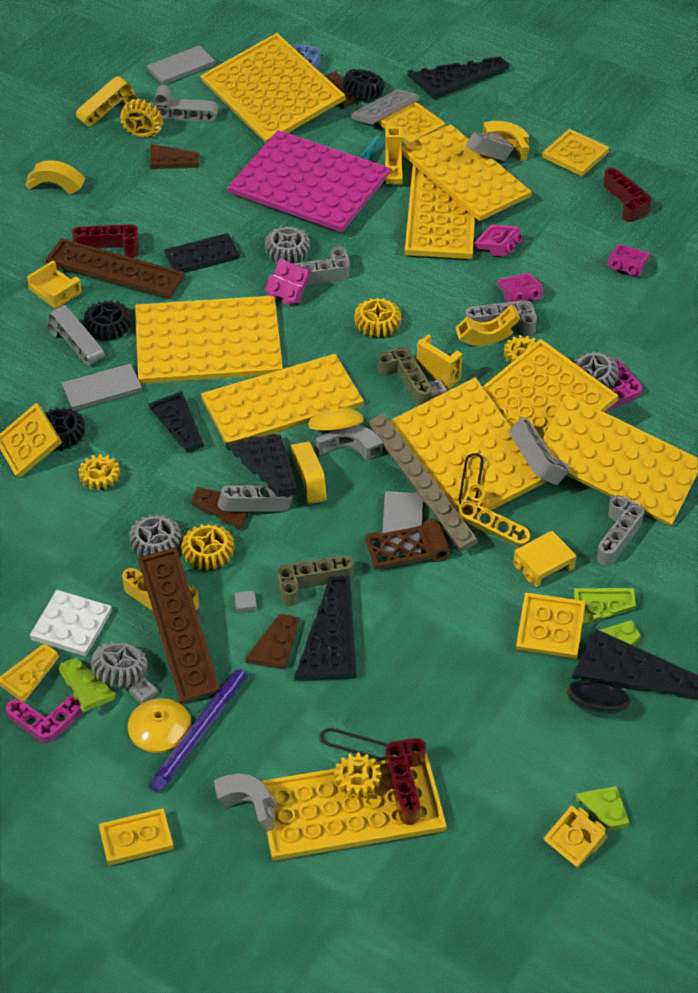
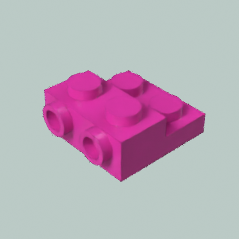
(499, 239)
(628, 260)
(287, 282)
(521, 288)

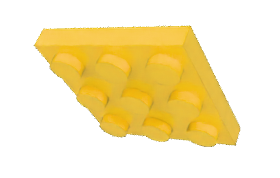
(415, 122)
(575, 152)
(28, 440)
(550, 625)

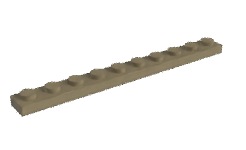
(423, 483)

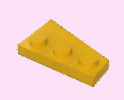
(28, 673)

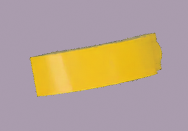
(511, 133)
(393, 153)
(58, 173)
(488, 332)

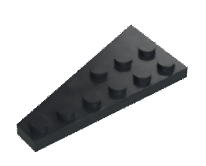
(456, 76)
(267, 459)
(331, 639)
(629, 667)

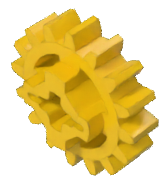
(516, 347)
(99, 472)
(357, 775)

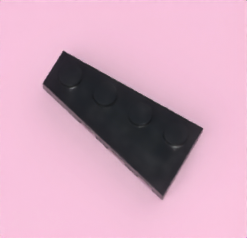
(178, 420)

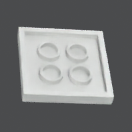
(71, 623)

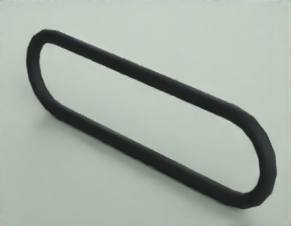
(464, 472)
(353, 735)

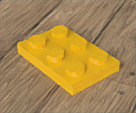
(136, 836)

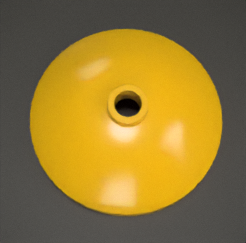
(335, 418)
(162, 733)

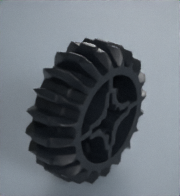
(363, 84)
(107, 320)
(68, 426)

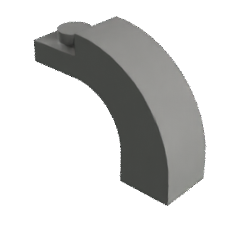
(353, 437)
(246, 788)

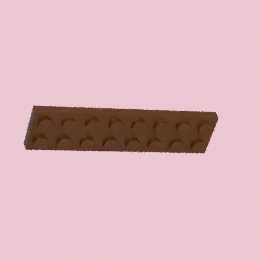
(116, 268)
(178, 625)

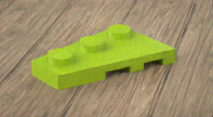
(604, 602)
(85, 685)

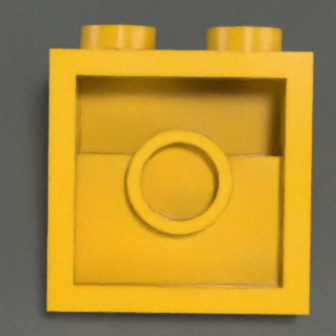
(576, 836)

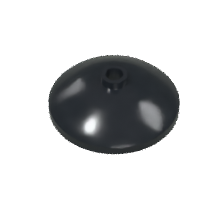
(597, 698)

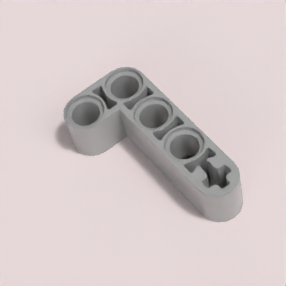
(183, 108)
(490, 145)
(329, 269)
(525, 309)
(64, 322)
(536, 452)
(252, 499)
(628, 521)

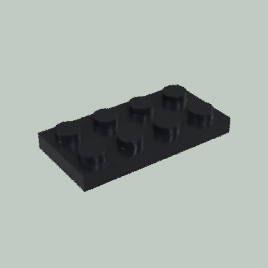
(202, 253)

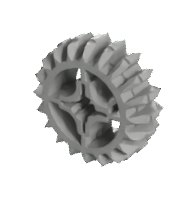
(287, 244)
(602, 366)
(150, 535)
(119, 664)

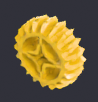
(132, 115)
(388, 317)
(208, 547)

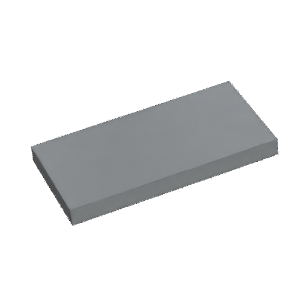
(181, 65)
(384, 106)
(101, 387)
(401, 512)

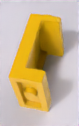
(53, 285)
(437, 363)
(543, 557)

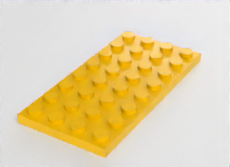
(466, 176)
(436, 222)
(280, 399)
(621, 459)
(320, 818)

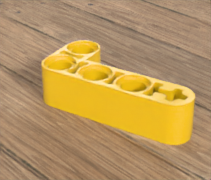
(105, 100)
(310, 472)
(495, 519)
(135, 587)

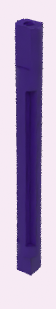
(196, 731)

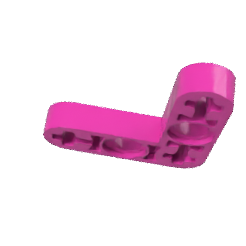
(624, 387)
(42, 723)

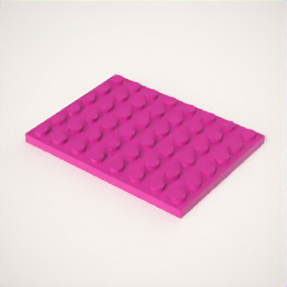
(309, 180)

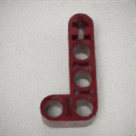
(635, 200)
(109, 237)
(404, 782)

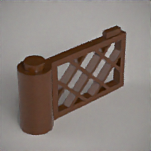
(430, 535)

